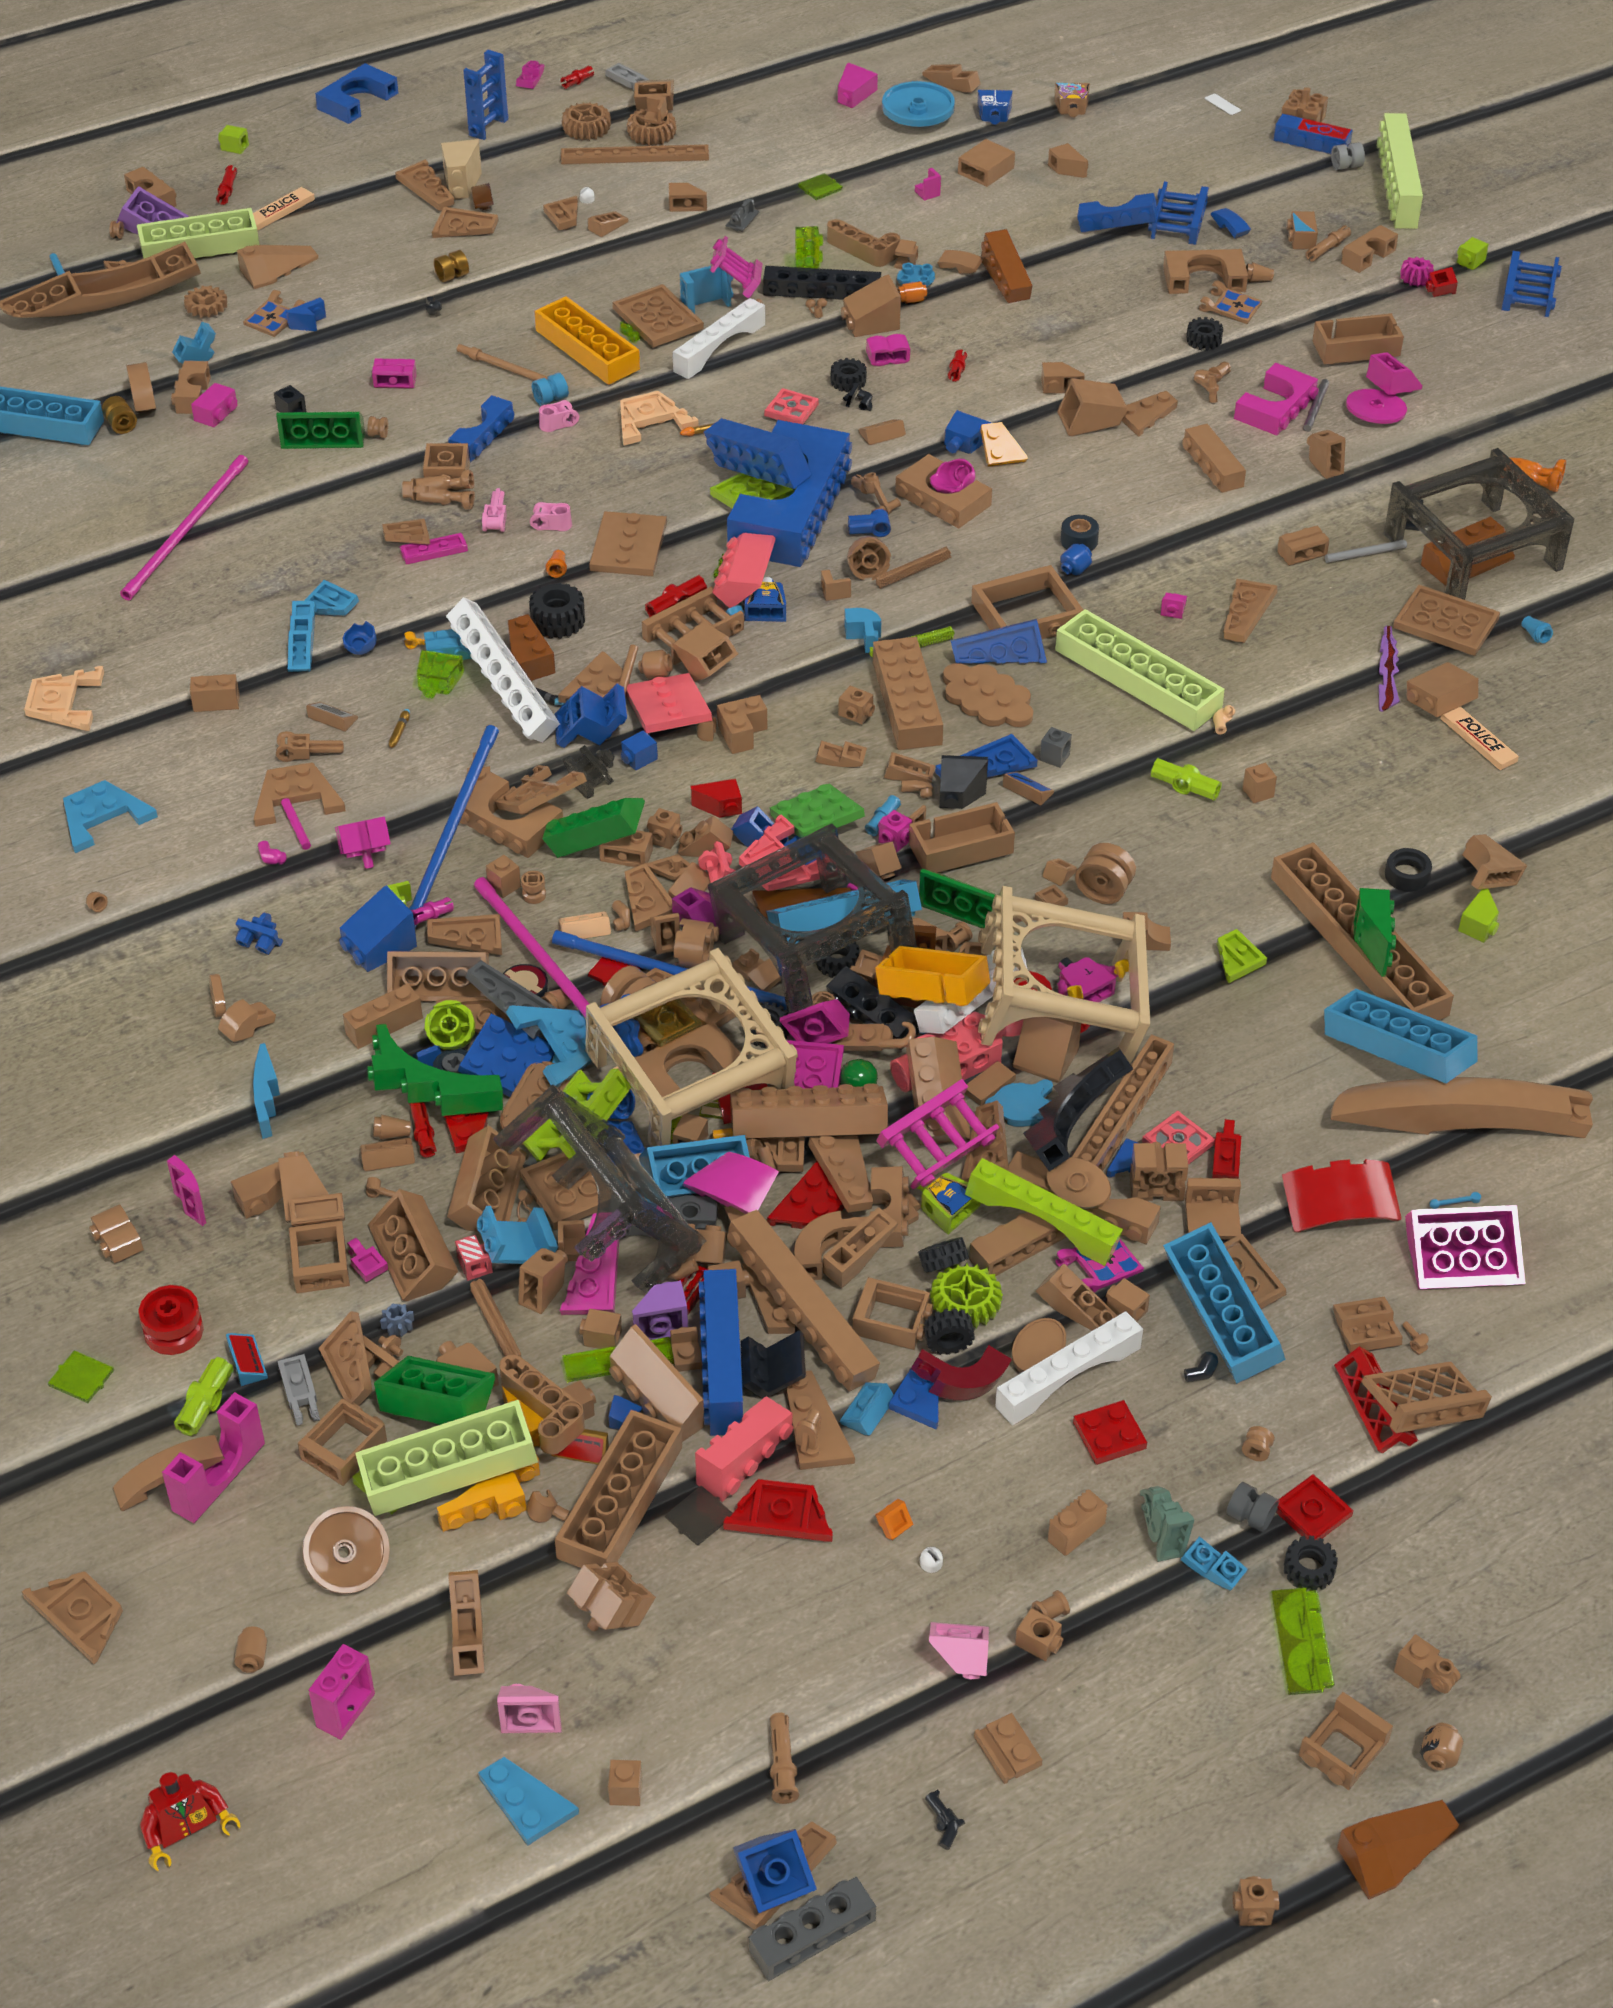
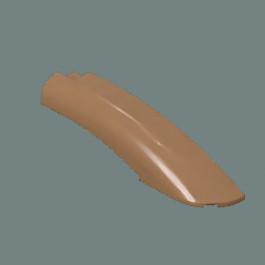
(104, 288)
(1466, 1103)

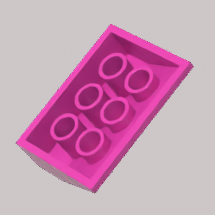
(1465, 1247)

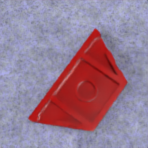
(807, 1200)
(781, 1511)

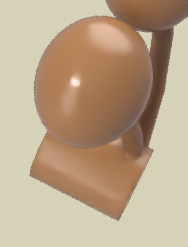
(817, 309)
(527, 1199)

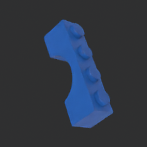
(1139, 210)
(495, 417)

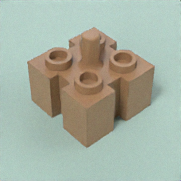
(1305, 106)
(1159, 1171)
(610, 1596)

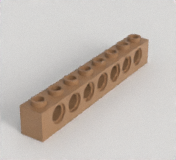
(1126, 1103)

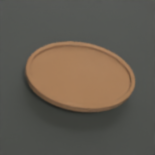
(1080, 1183)
(1037, 1342)

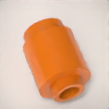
(912, 292)

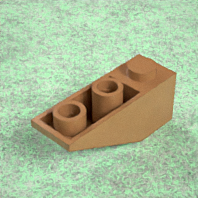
(1074, 1299)

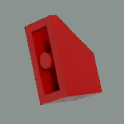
(717, 798)

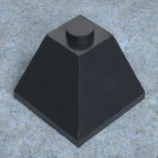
(962, 780)

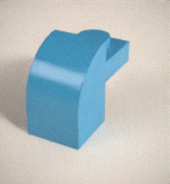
(198, 348)
(862, 624)

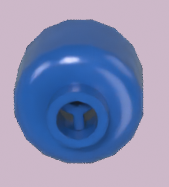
(1076, 559)

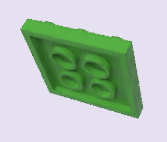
(818, 809)

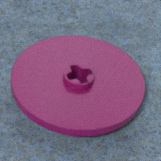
(1376, 406)

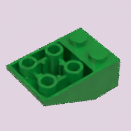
(1375, 926)

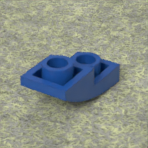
(1232, 221)

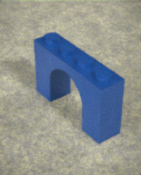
(336, 97)

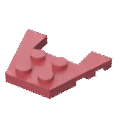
(770, 843)

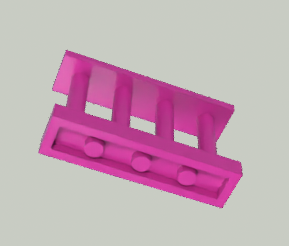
(744, 272)
(915, 1123)

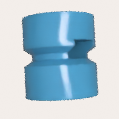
(552, 388)

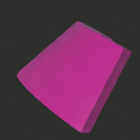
(734, 1181)

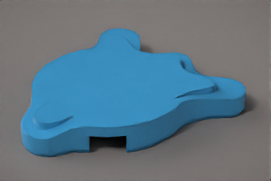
(1022, 1102)

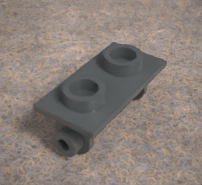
(743, 216)

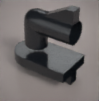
(865, 404)

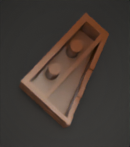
(530, 648)

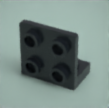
(774, 1367)

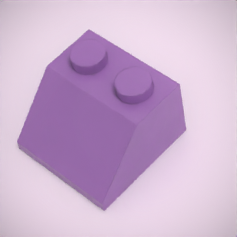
(661, 1310)

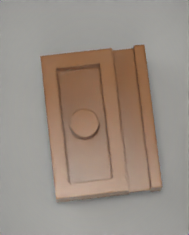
(1008, 1748)

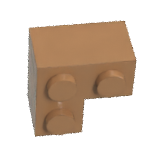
(740, 721)

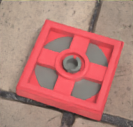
(791, 406)
(1181, 1130)

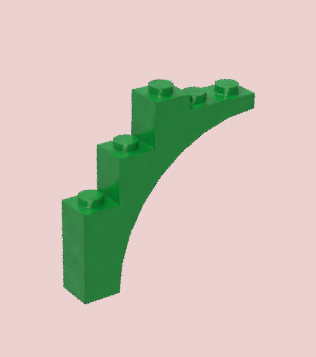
(423, 1083)

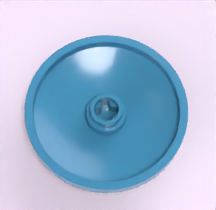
(918, 103)

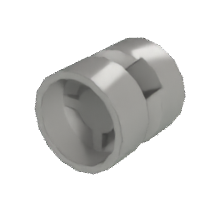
(1348, 156)

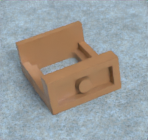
(1356, 1724)

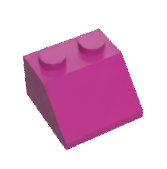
(818, 1023)

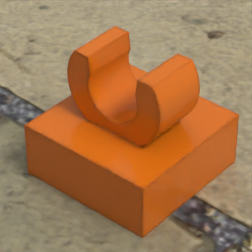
(894, 1519)

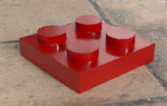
(1110, 1432)

